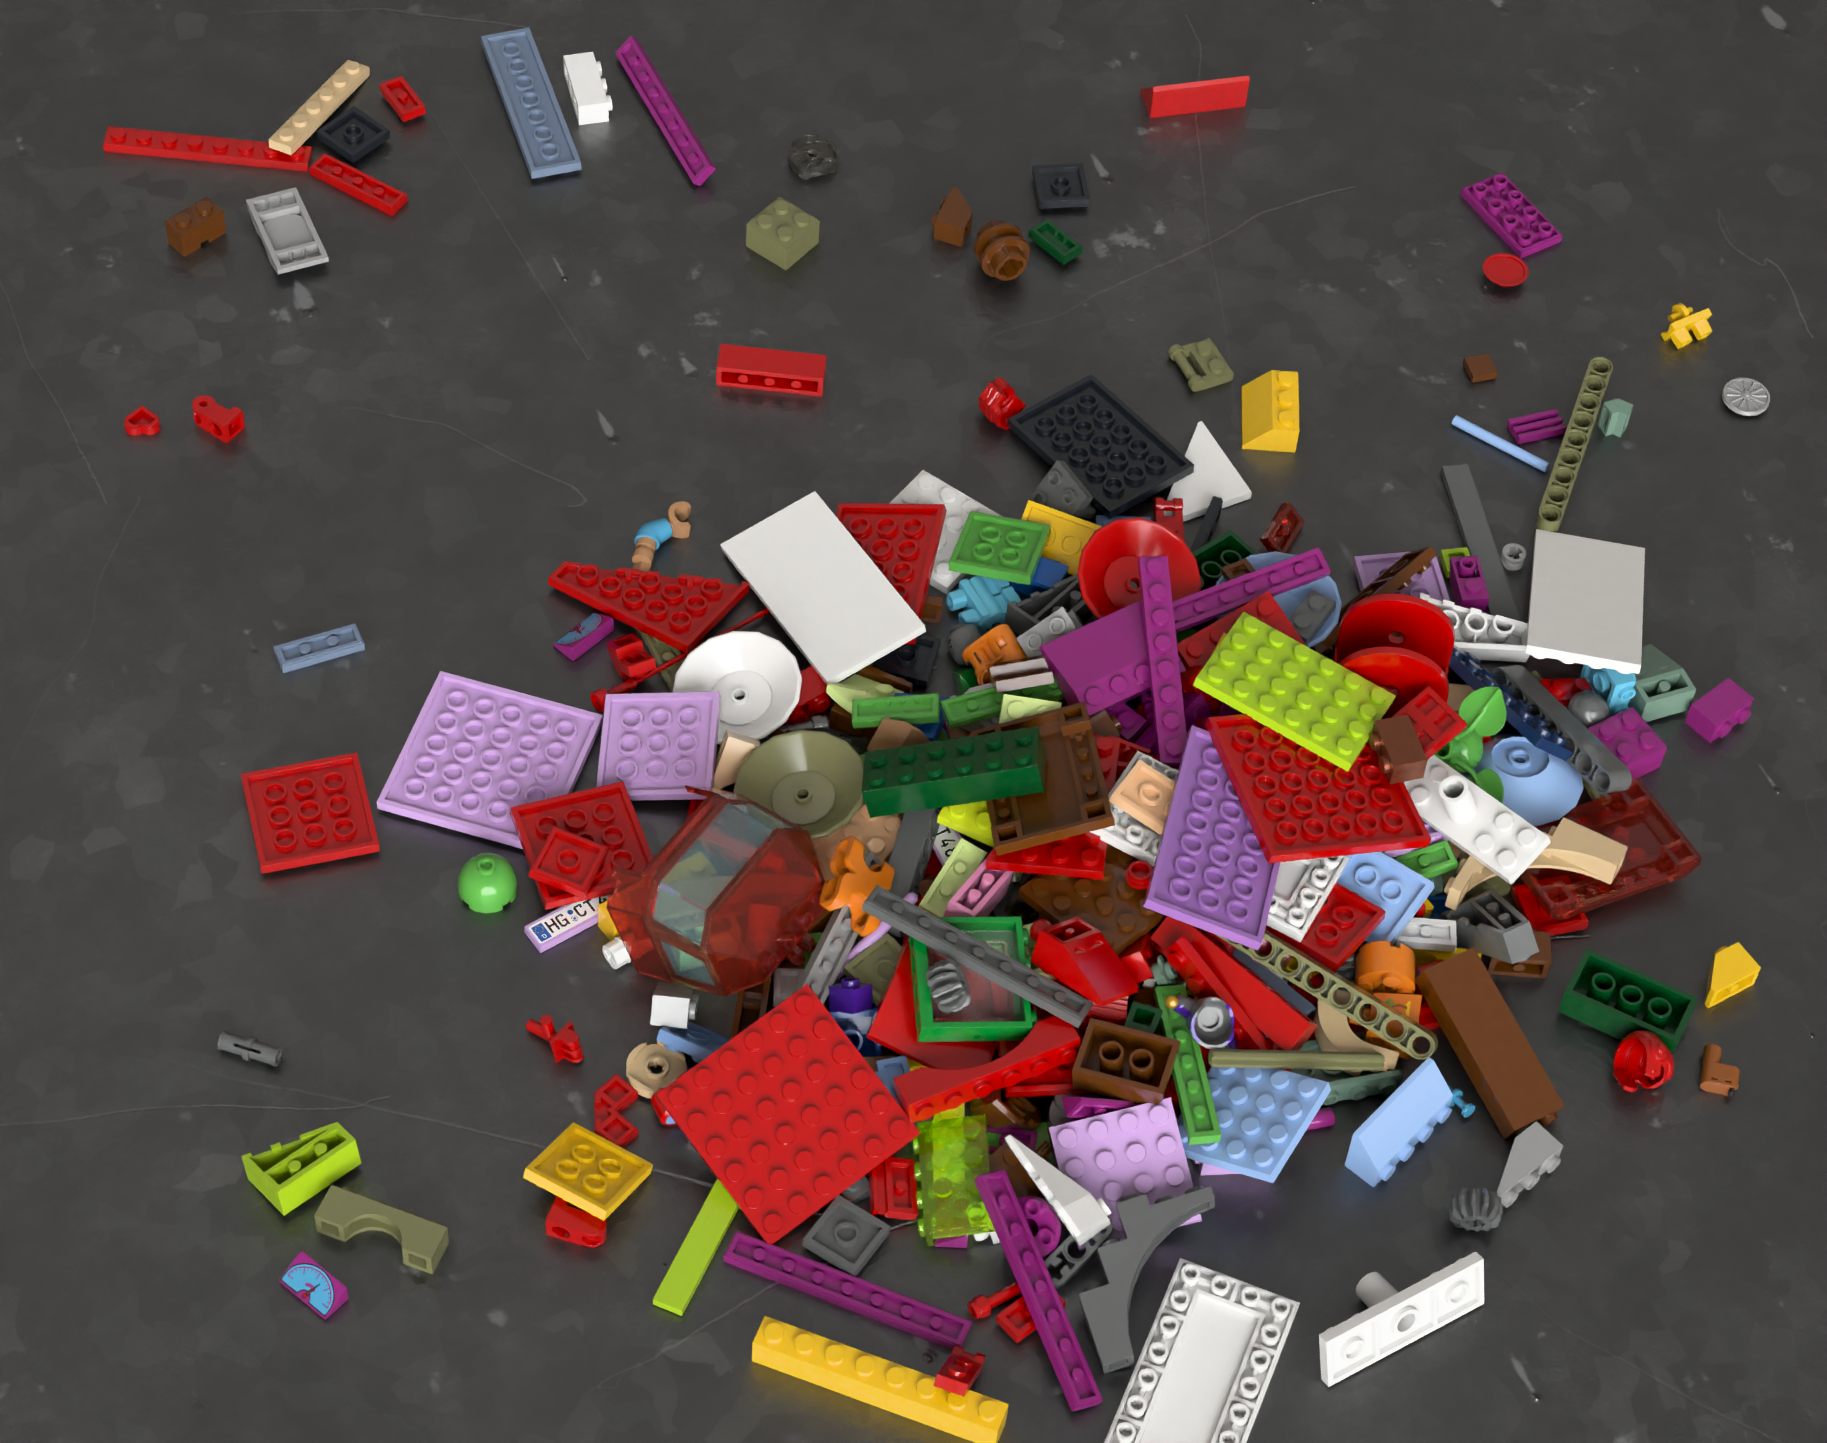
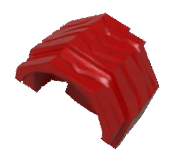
(1000, 402)

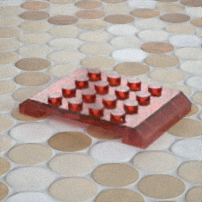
(1654, 855)

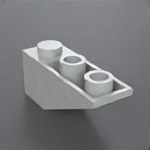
(1530, 1156)

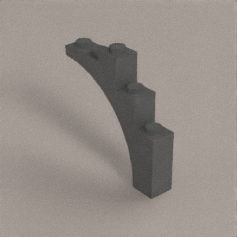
(1144, 1229)

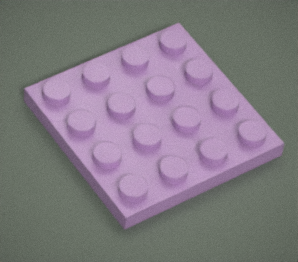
(660, 743)
(1125, 1155)

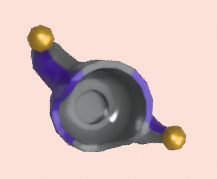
(1207, 1019)

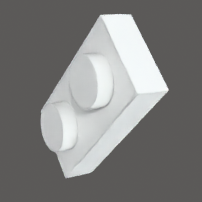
(1429, 935)

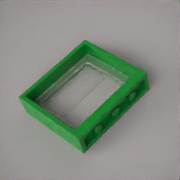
(993, 1010)

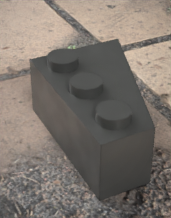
(1493, 928)

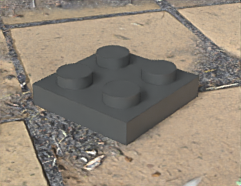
(846, 1236)

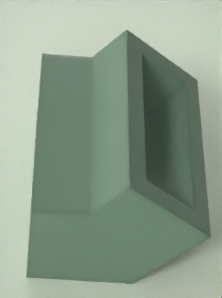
(1615, 417)

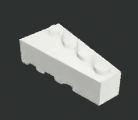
(1483, 634)

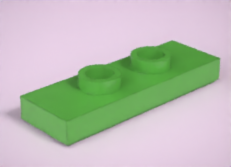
(908, 708)

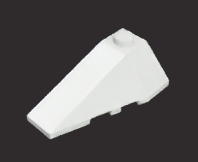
(1073, 1204)

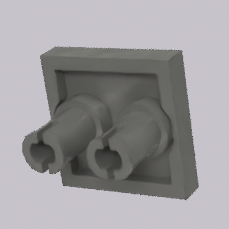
(1064, 492)

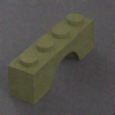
(347, 1214)

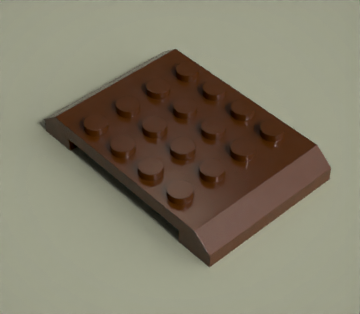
(1074, 785)

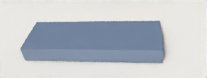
(319, 648)

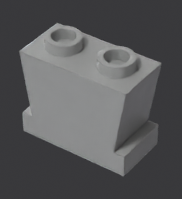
(1047, 630)

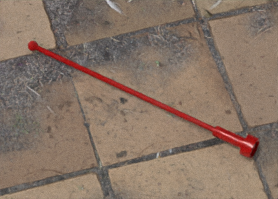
(598, 696)

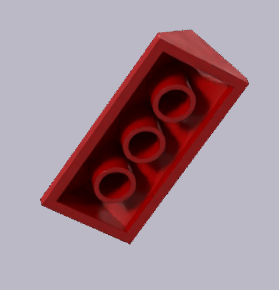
(1196, 96)

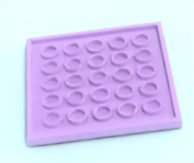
(486, 752)

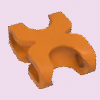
(854, 884)

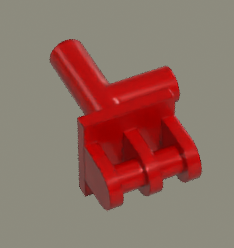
(563, 1043)

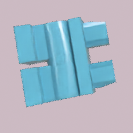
(982, 601)

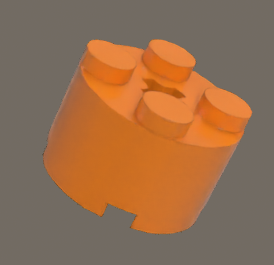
(1385, 968)

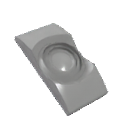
(286, 231)

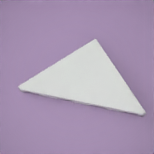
(1211, 477)

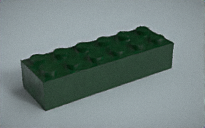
(954, 772)

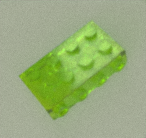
(950, 1159)

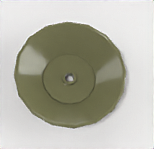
(809, 767)

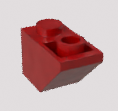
(812, 697)

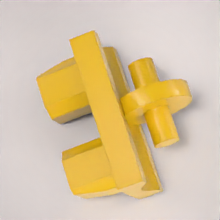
(1685, 322)

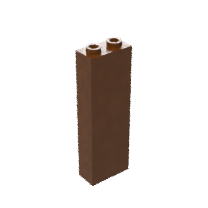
(1489, 1043)

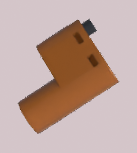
(1716, 1076)

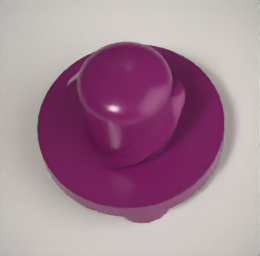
(1042, 1222)

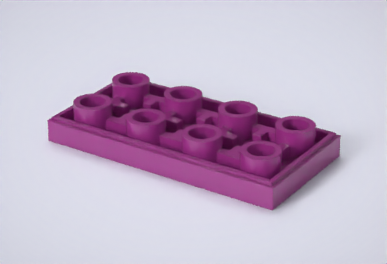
(1511, 215)

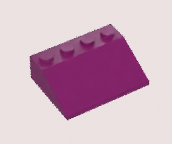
(1102, 661)

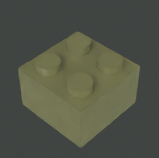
(782, 233)

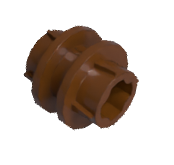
(1001, 250)

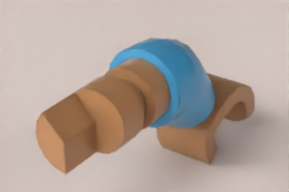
(654, 533)

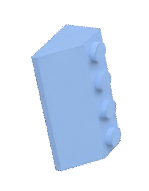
(1400, 1124)

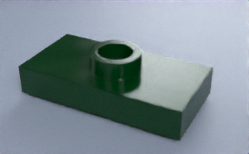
(1055, 241)

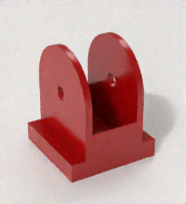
(1397, 663)

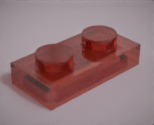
(1282, 529)

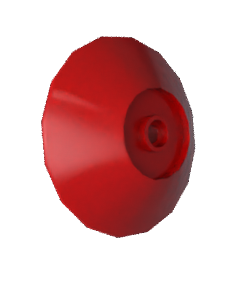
(1111, 563)

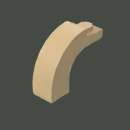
(1335, 1035)

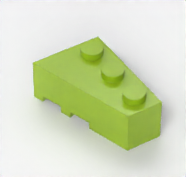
(303, 1167)

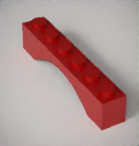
(934, 1091)

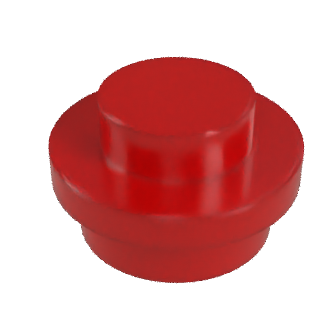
(1138, 874)

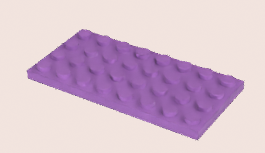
(1208, 855)

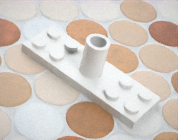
(1475, 821)
(1399, 1317)

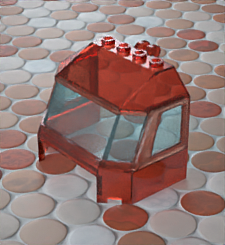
(721, 897)

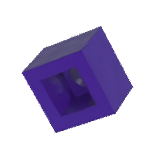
(850, 996)

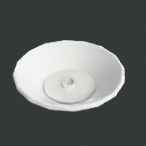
(748, 667)

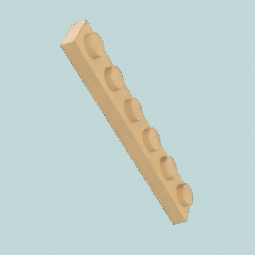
(319, 107)

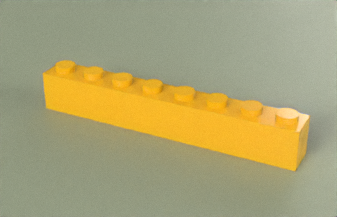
(877, 1382)

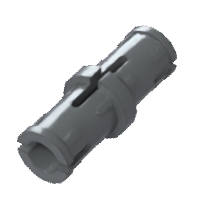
(231, 1042)

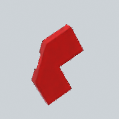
(608, 1104)

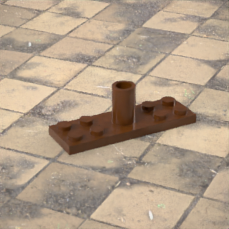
(1394, 578)

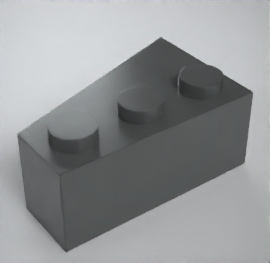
(1039, 606)

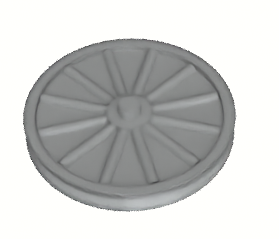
(1746, 396)

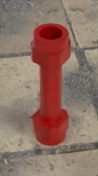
(981, 1306)

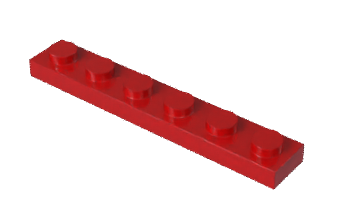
(1205, 983)

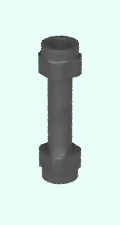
(818, 723)

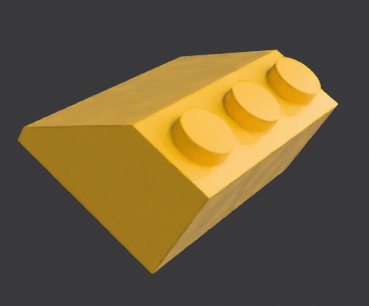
(1271, 412)

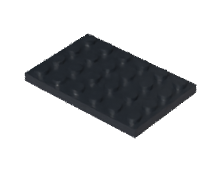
(1103, 445)

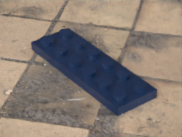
(1518, 712)

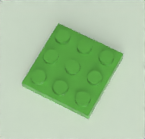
(999, 548)

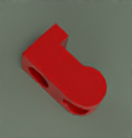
(216, 419)
(575, 1225)

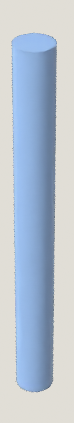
(1500, 443)

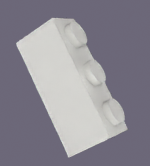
(587, 88)

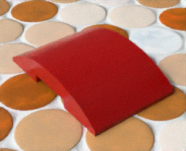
(896, 1026)

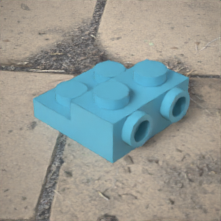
(1611, 686)

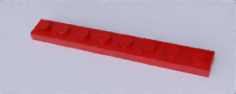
(204, 149)

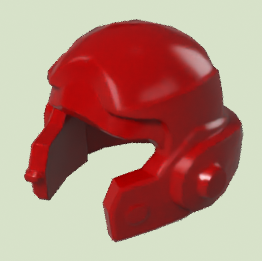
(1642, 1059)

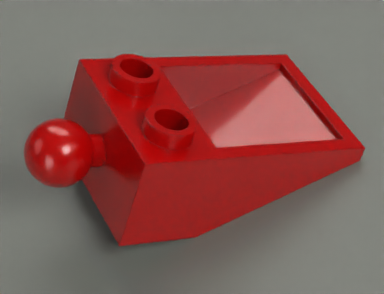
(1081, 959)

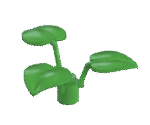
(1486, 714)

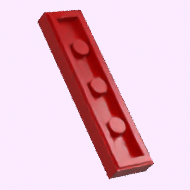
(358, 184)

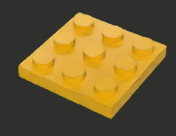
(588, 1171)

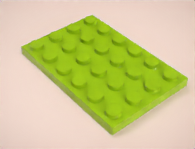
(1294, 691)

